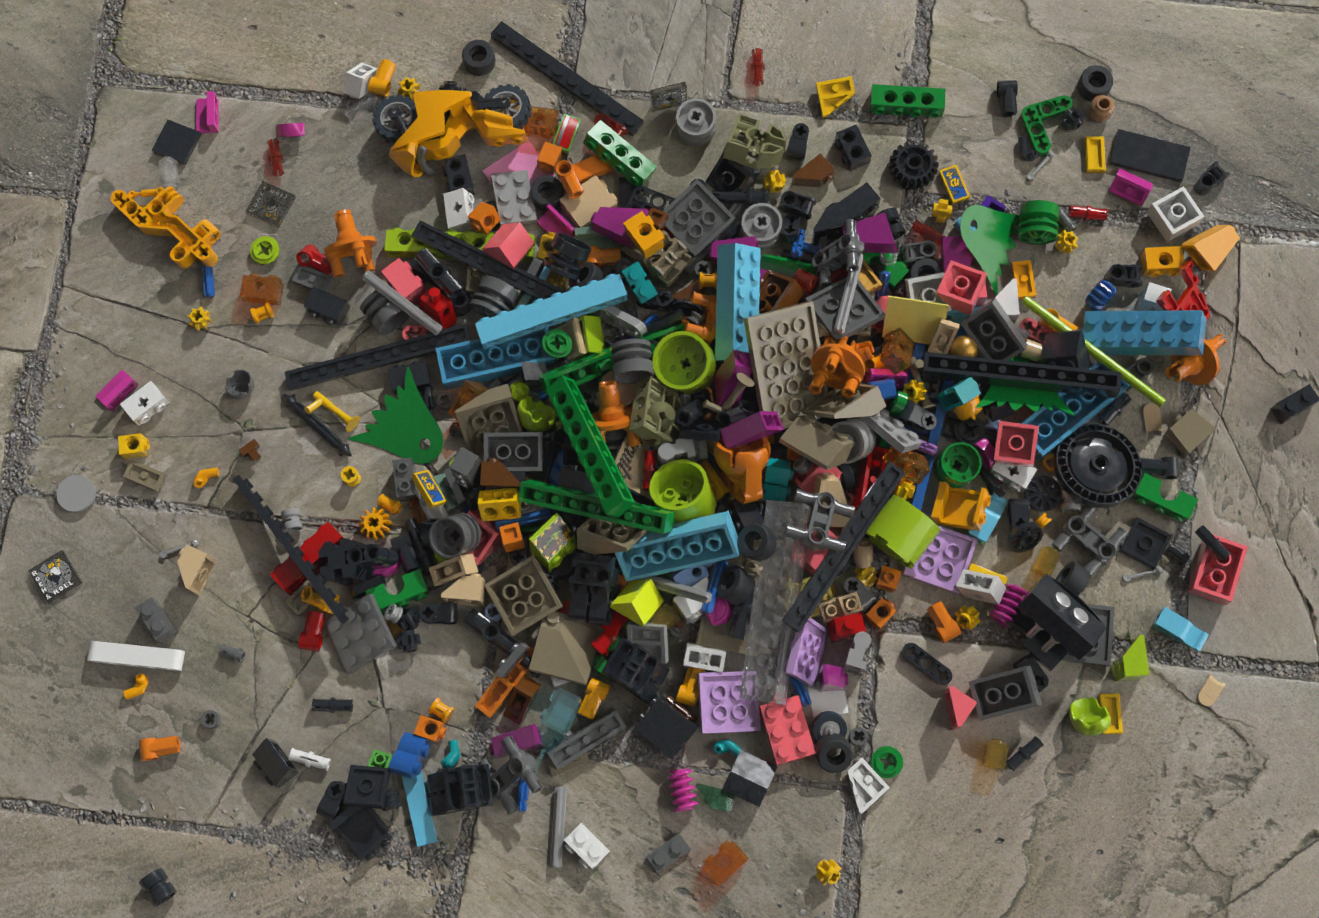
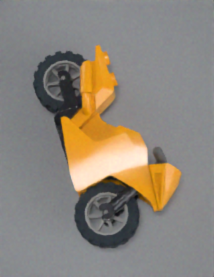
(442, 119)

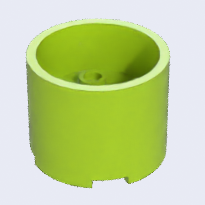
(679, 349)
(683, 489)
(902, 531)

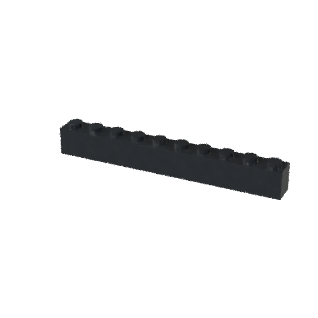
(1022, 375)

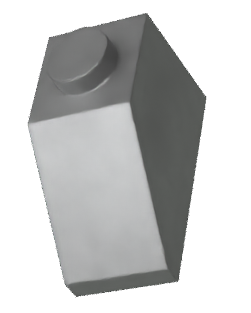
(532, 371)

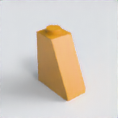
(1211, 246)

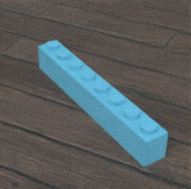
(551, 311)

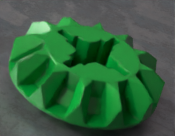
(562, 338)
(895, 757)

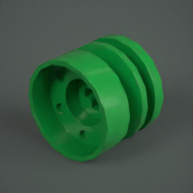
(1038, 222)
(961, 456)

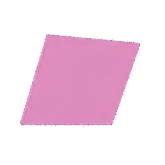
(520, 159)

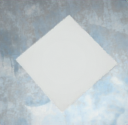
(827, 700)

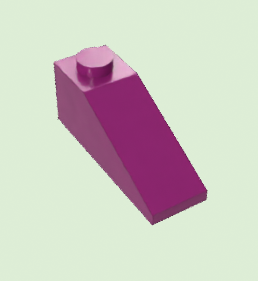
(832, 678)

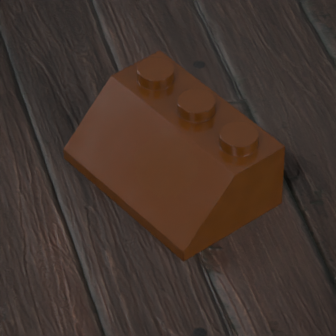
(778, 292)

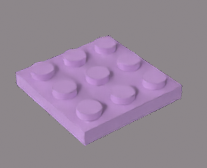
(944, 560)
(807, 653)
(722, 708)

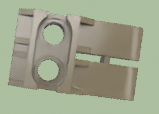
(664, 264)

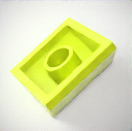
(638, 601)

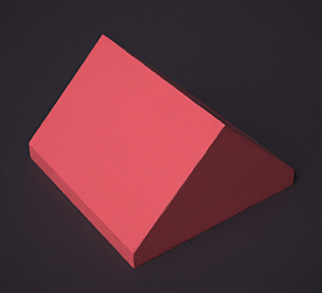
(509, 244)
(958, 706)

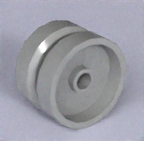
(696, 122)
(764, 223)
(860, 434)

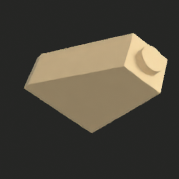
(830, 483)

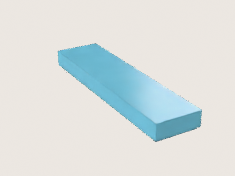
(420, 810)

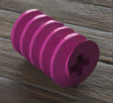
(1008, 603)
(682, 788)

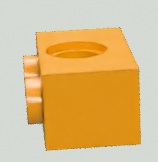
(646, 244)
(1172, 256)

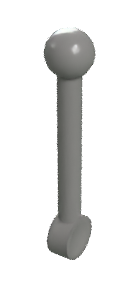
(1030, 176)
(164, 554)
(1126, 578)

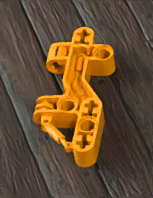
(163, 223)

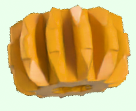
(369, 529)

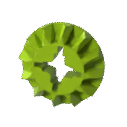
(267, 242)

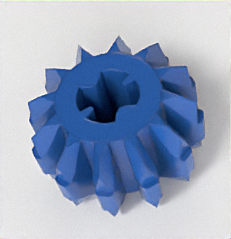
(1100, 295)

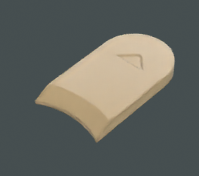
(1152, 418)
(1210, 691)

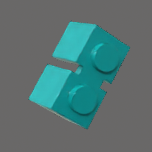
(643, 288)
(958, 394)
(776, 480)

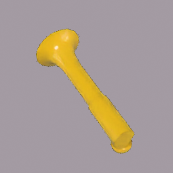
(351, 422)

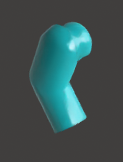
(726, 745)
(453, 756)

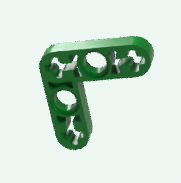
(1039, 116)
(895, 407)

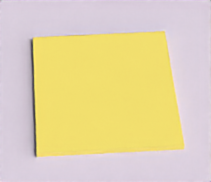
(914, 317)

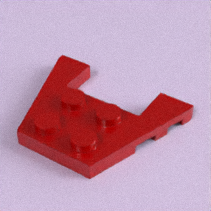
(1190, 299)
(604, 641)

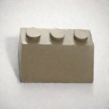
(817, 442)

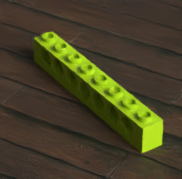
(396, 236)

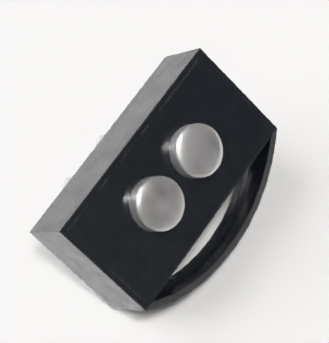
(1062, 616)

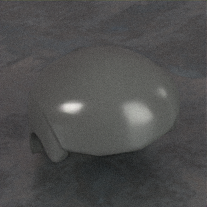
(239, 385)

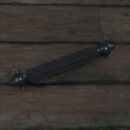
(317, 425)

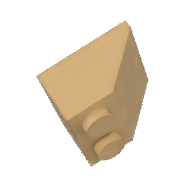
(195, 568)
(467, 591)

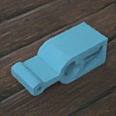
(993, 514)
(1179, 629)

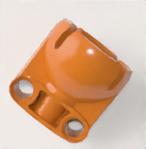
(743, 468)

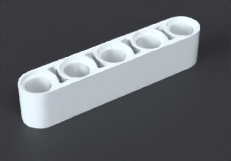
(135, 656)

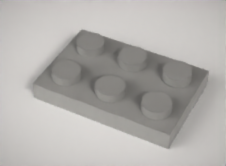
(513, 197)
(893, 431)

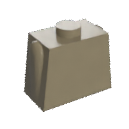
(1189, 431)

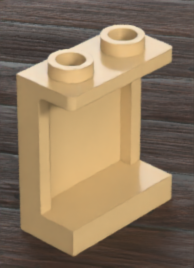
(594, 196)

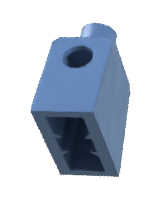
(691, 575)

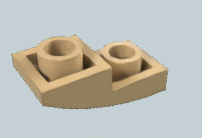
(840, 606)

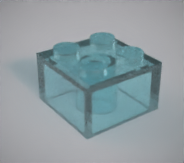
(561, 711)

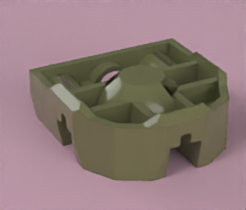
(767, 150)
(646, 420)

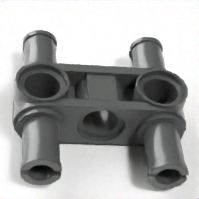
(837, 254)
(819, 521)
(1090, 539)
(517, 768)

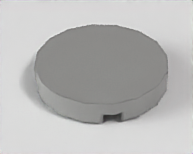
(76, 493)

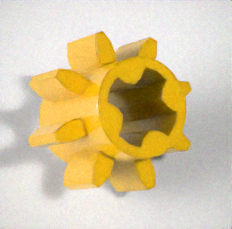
(408, 83)
(774, 181)
(941, 211)
(1066, 242)
(197, 314)
(915, 391)
(904, 489)
(866, 575)
(967, 617)
(828, 871)

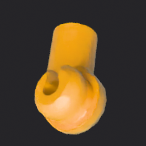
(204, 475)
(139, 688)

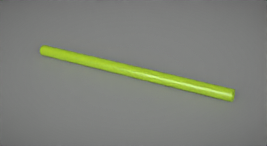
(1096, 353)

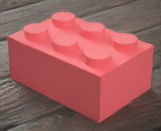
(1216, 578)
(787, 731)

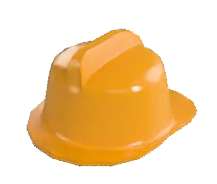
(968, 409)

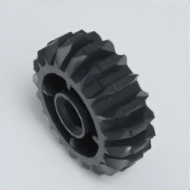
(913, 176)

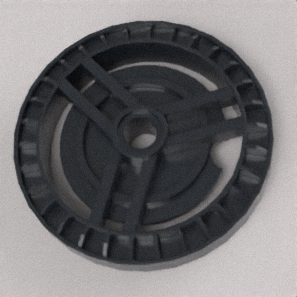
(1100, 479)

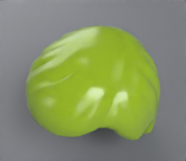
(536, 415)
(1089, 717)

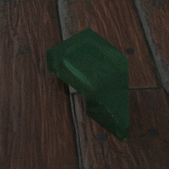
(716, 797)

